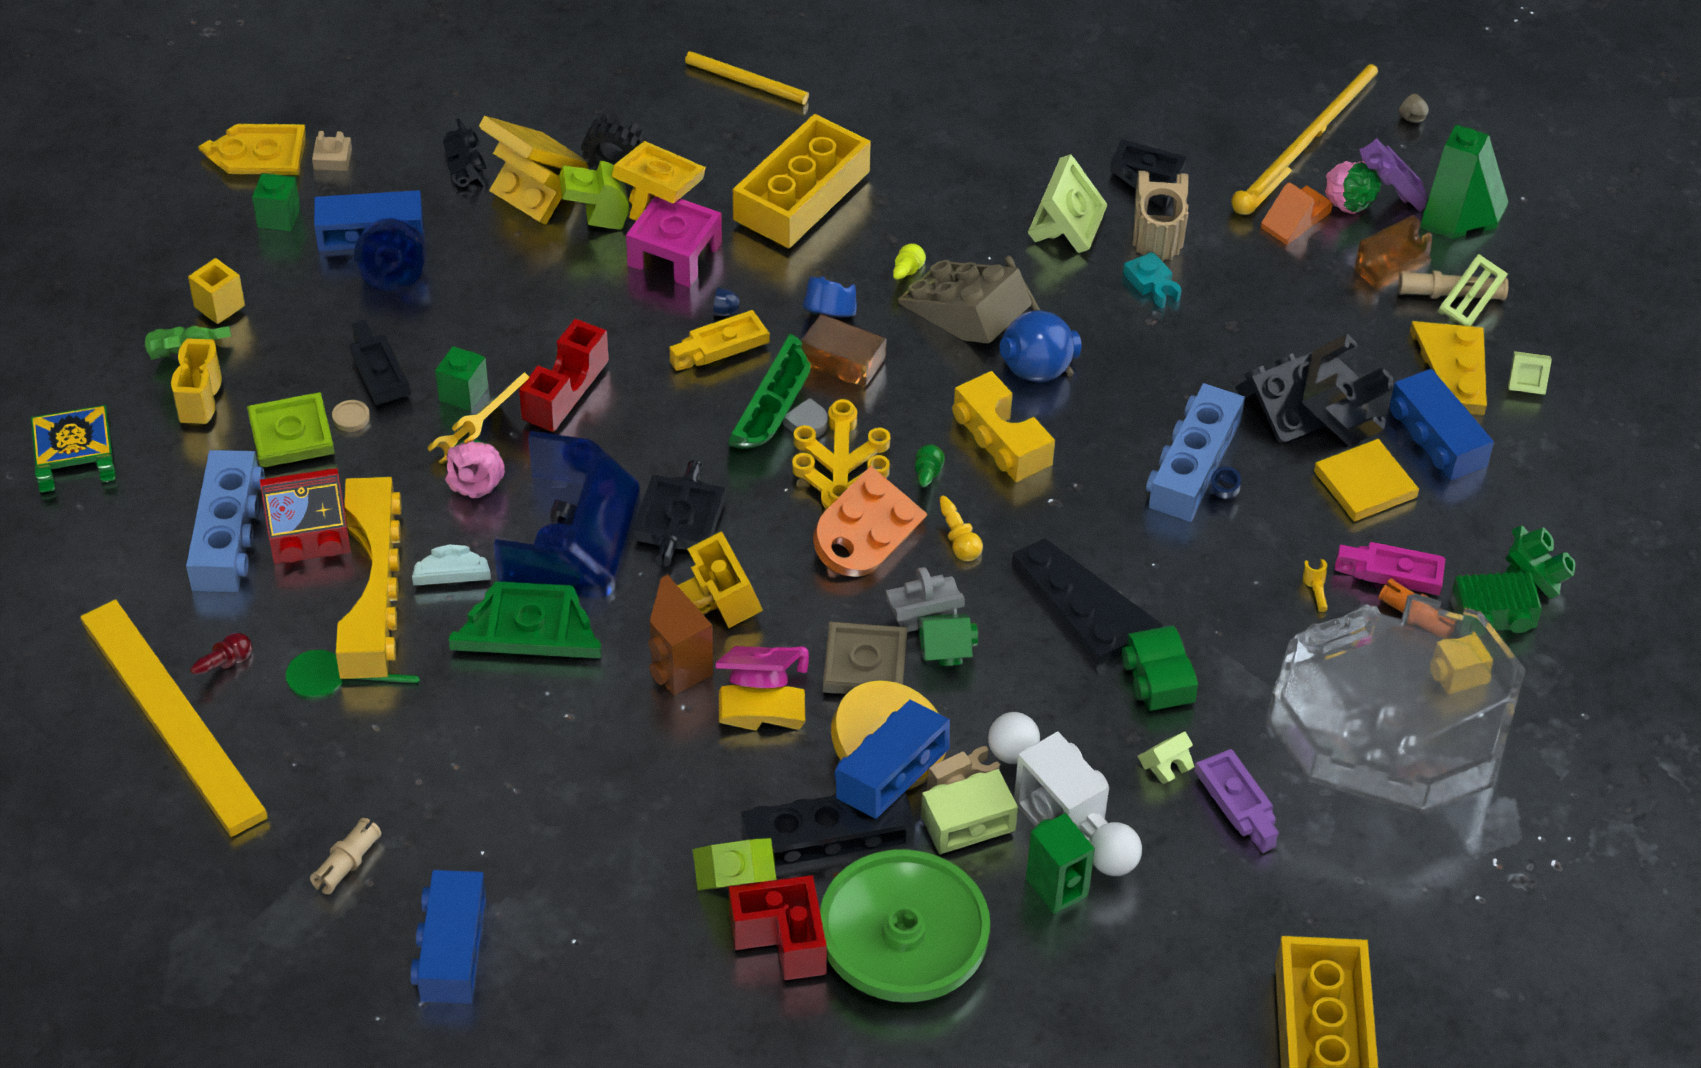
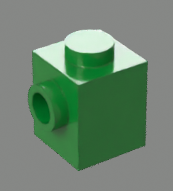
(276, 202)
(461, 378)
(947, 638)

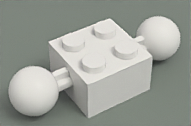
(1058, 781)

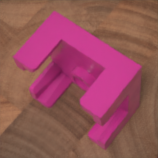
(676, 234)

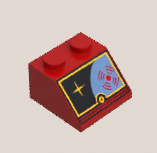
(305, 516)

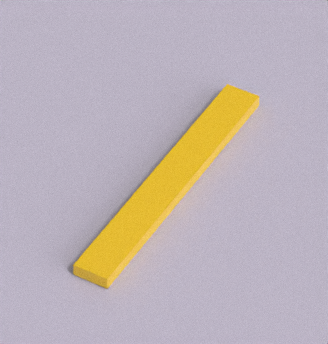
(174, 718)

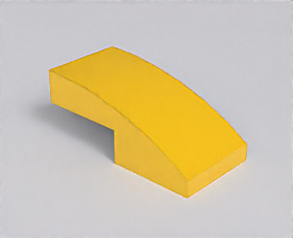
(751, 706)

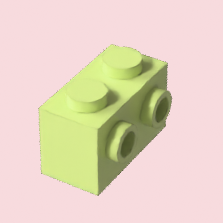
(969, 811)

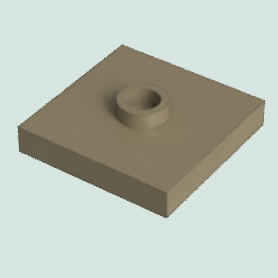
(863, 655)

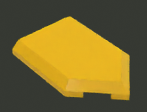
(258, 149)

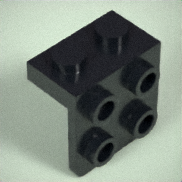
(1281, 396)

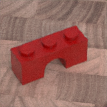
(553, 393)

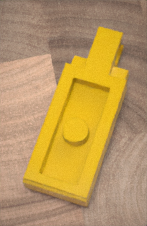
(719, 341)

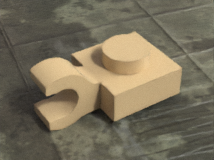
(960, 767)

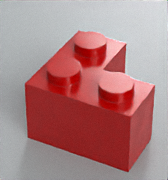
(781, 915)

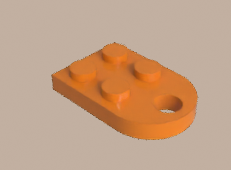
(869, 522)

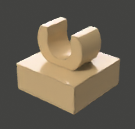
(332, 152)

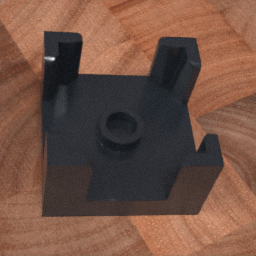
(1340, 395)

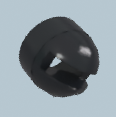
(562, 512)

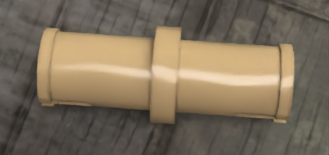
(345, 856)

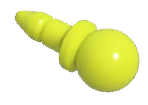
(909, 260)

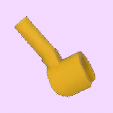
(1316, 579)

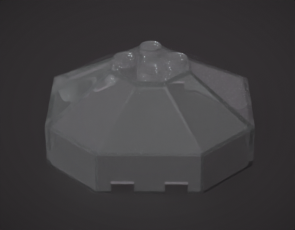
(1398, 705)

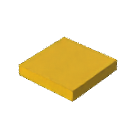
(1366, 480)

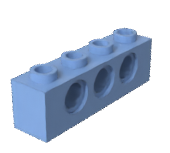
(1195, 452)
(224, 521)

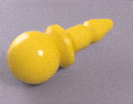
(966, 544)

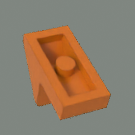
(1295, 212)

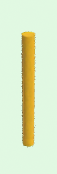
(747, 78)

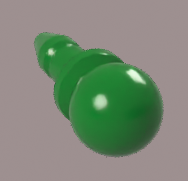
(928, 463)

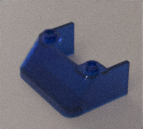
(594, 545)

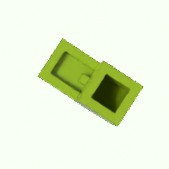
(603, 195)

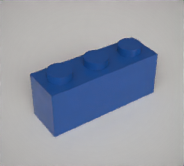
(343, 218)
(1441, 424)
(892, 758)
(449, 937)

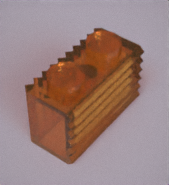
(844, 350)

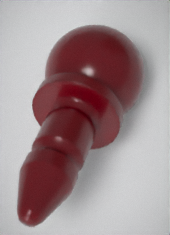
(233, 649)

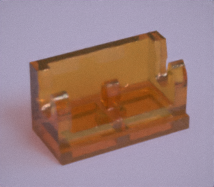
(1392, 251)

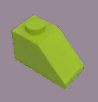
(734, 863)

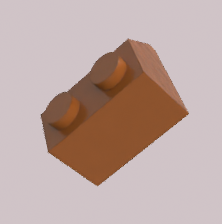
(679, 640)

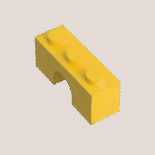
(1016, 447)

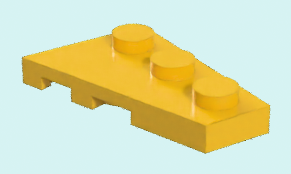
(1457, 358)

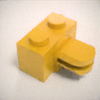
(720, 582)

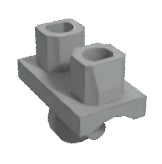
(924, 597)

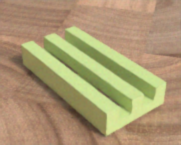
(1456, 315)

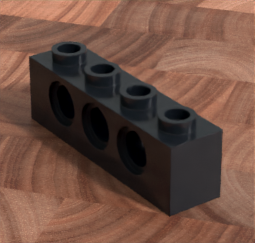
(844, 838)

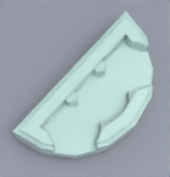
(450, 565)

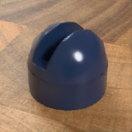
(725, 302)
(1229, 479)

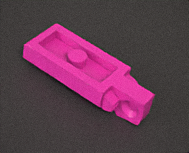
(1381, 562)

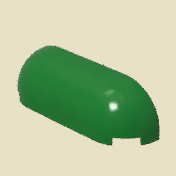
(772, 397)

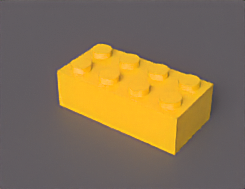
(801, 180)
(1325, 1003)

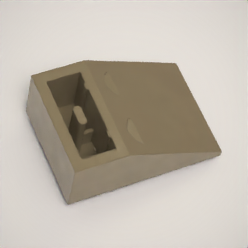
(969, 298)

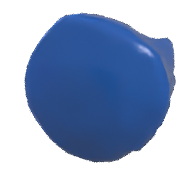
(829, 298)

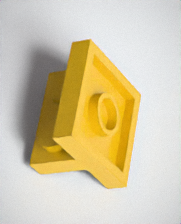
(656, 173)
(527, 185)

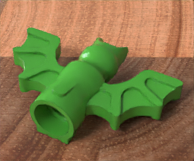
(168, 341)

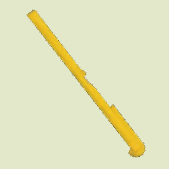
(1247, 201)

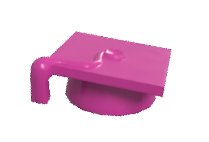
(763, 665)

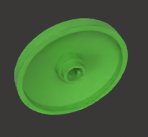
(905, 925)

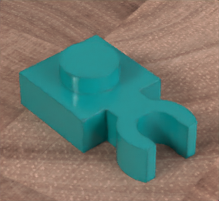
(1152, 275)

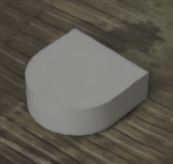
(808, 414)

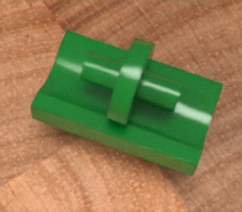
(1531, 554)

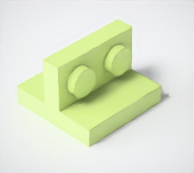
(1069, 207)

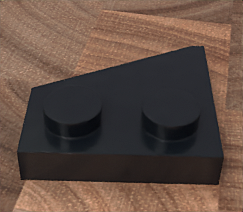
(1160, 165)

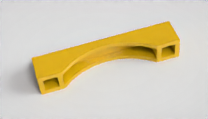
(364, 633)

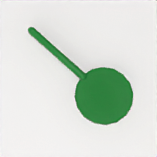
(317, 674)

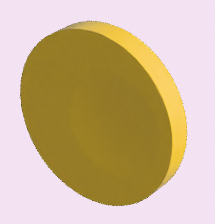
(866, 710)

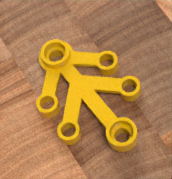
(842, 420)

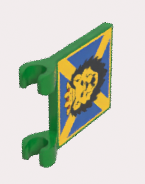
(72, 440)

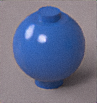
(1039, 346)

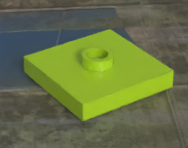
(290, 430)

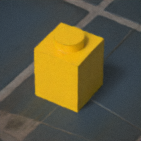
(216, 290)

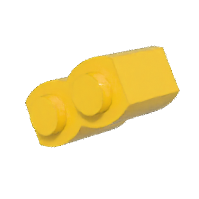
(196, 381)

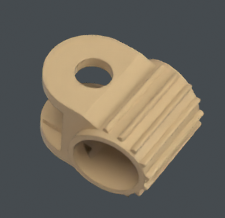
(1160, 233)

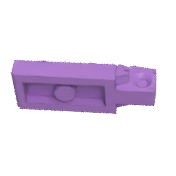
(1395, 172)
(1239, 798)

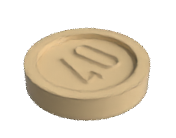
(350, 415)

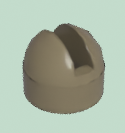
(1413, 109)

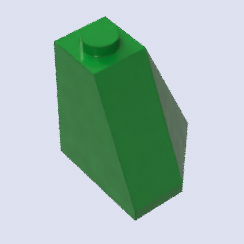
(1465, 187)

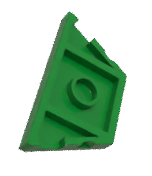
(528, 621)

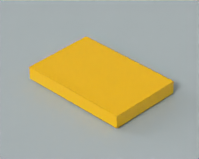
(532, 144)

